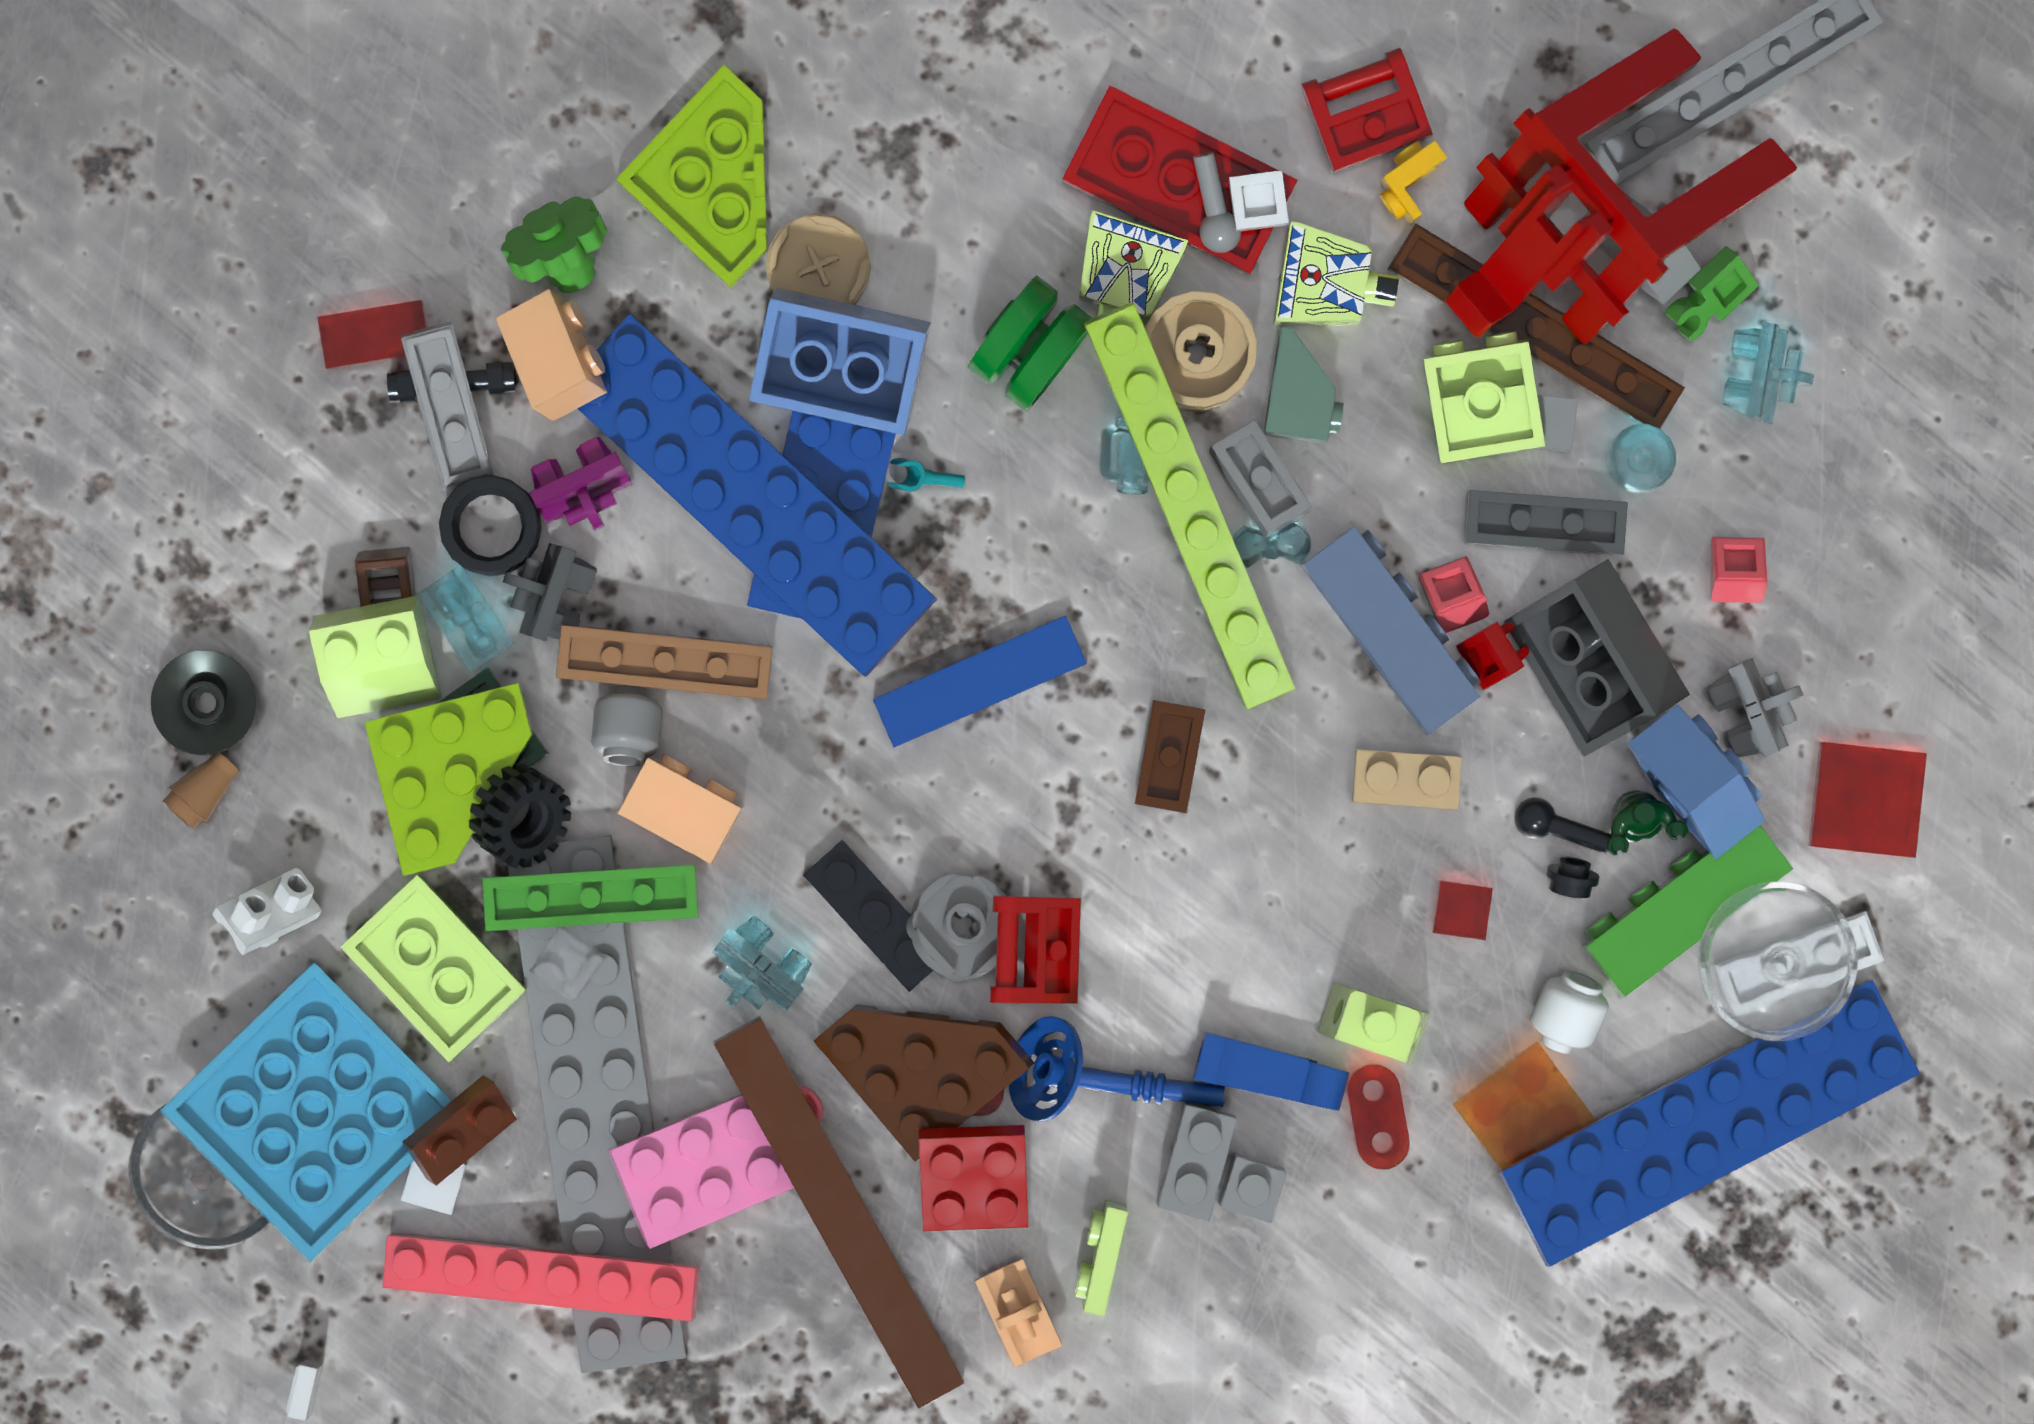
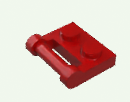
(1373, 126)
(1050, 950)

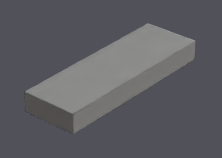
(446, 404)

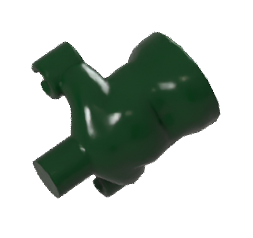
(1639, 817)

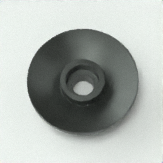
(177, 695)

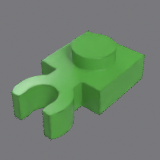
(1717, 292)

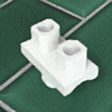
(269, 911)

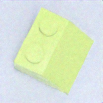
(374, 657)

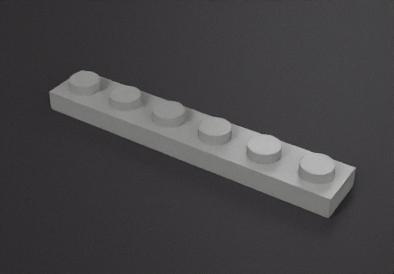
(1731, 85)

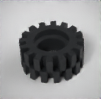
(501, 805)

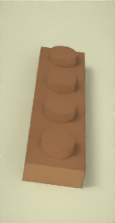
(663, 661)

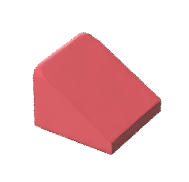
(1738, 570)
(1454, 594)

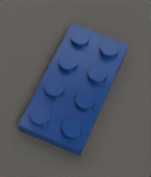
(846, 465)

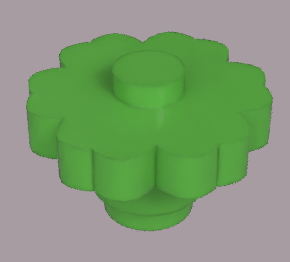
(557, 244)

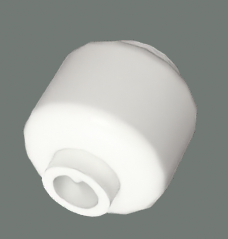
(1569, 1012)

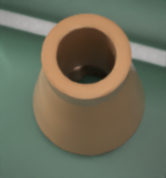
(200, 791)

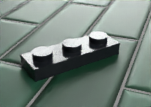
(869, 911)

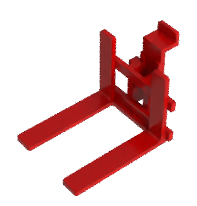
(1538, 249)

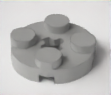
(932, 926)

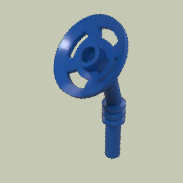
(1067, 1075)

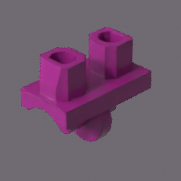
(582, 491)

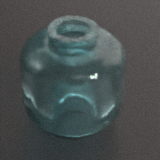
(1120, 460)
(1631, 475)

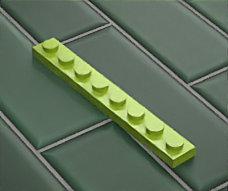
(1189, 505)

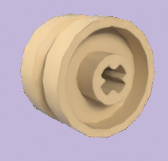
(1225, 334)

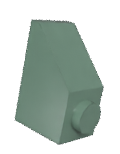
(1300, 395)

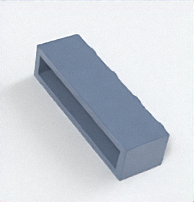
(1391, 630)

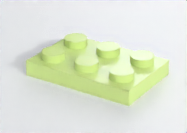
(433, 968)

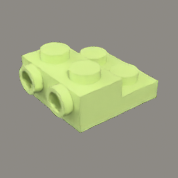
(1483, 398)

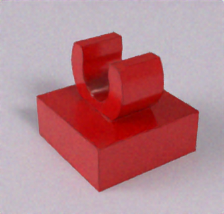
(1492, 654)

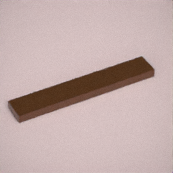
(1595, 366)

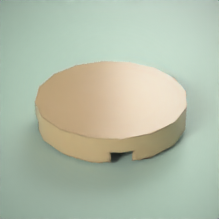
(819, 258)

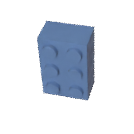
(839, 361)

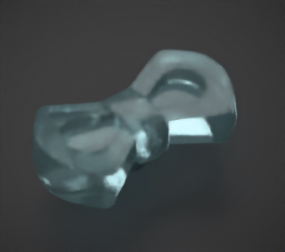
(1290, 543)

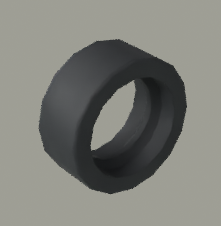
(451, 516)

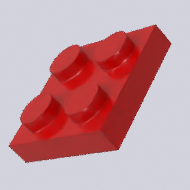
(973, 1178)

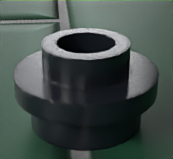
(1572, 877)

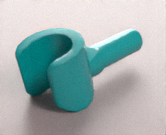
(919, 476)

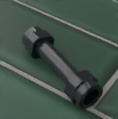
(497, 378)

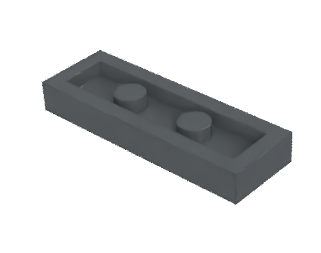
(1546, 522)

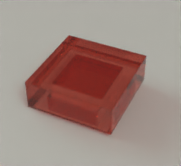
(1462, 910)

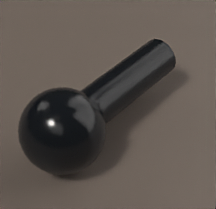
(1537, 819)

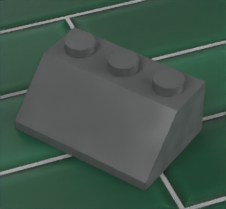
(1597, 658)

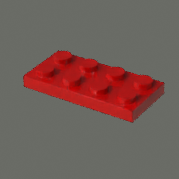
(1147, 170)

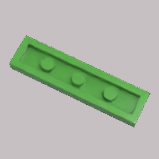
(590, 897)

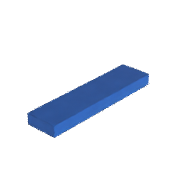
(979, 681)

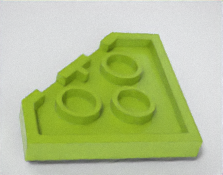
(709, 177)
(435, 764)

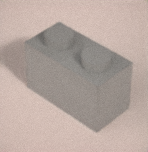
(1196, 1161)

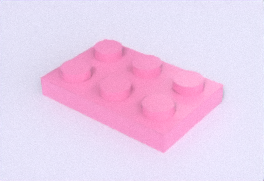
(697, 1171)

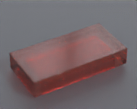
(369, 333)

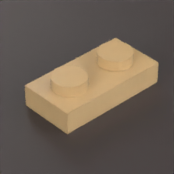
(1406, 779)

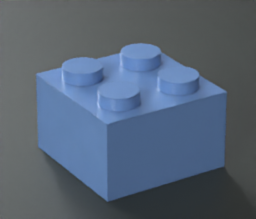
(1699, 779)

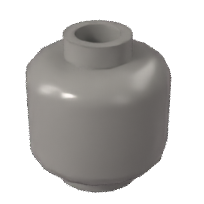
(626, 726)

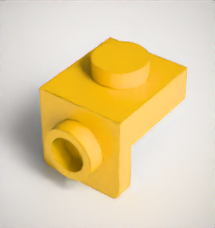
(1412, 165)

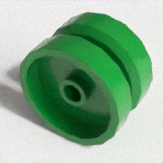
(1025, 338)

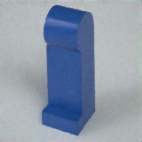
(1269, 1072)

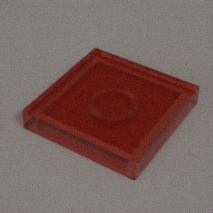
(1867, 799)

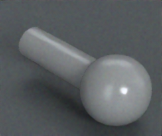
(1218, 226)

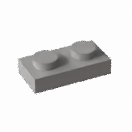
(1260, 478)

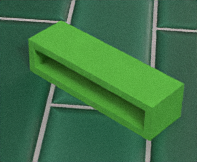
(1675, 914)

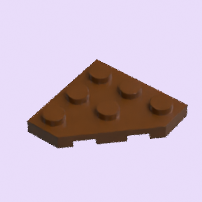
(922, 1066)

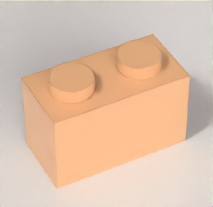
(552, 354)
(681, 809)

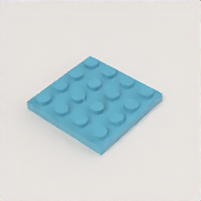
(308, 1111)

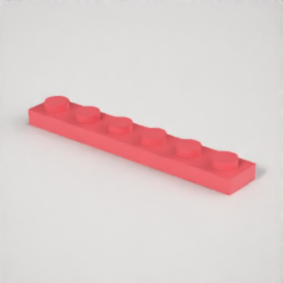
(541, 1277)

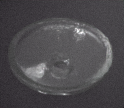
(1742, 952)
(163, 1188)

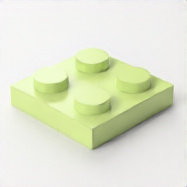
(1096, 1278)

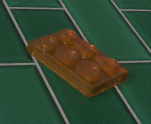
(1522, 1107)

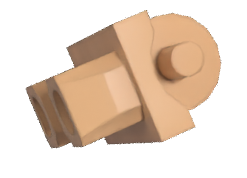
(1018, 1312)

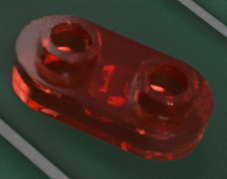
(1377, 1116)

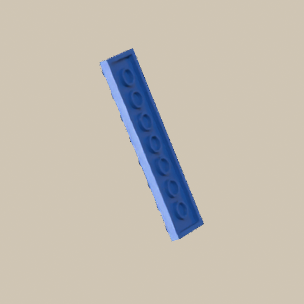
(753, 499)
(1705, 1126)

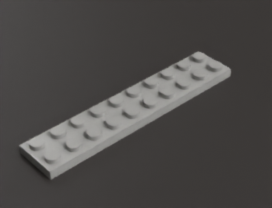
(592, 1102)

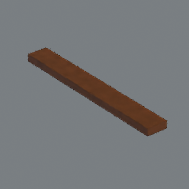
(838, 1211)

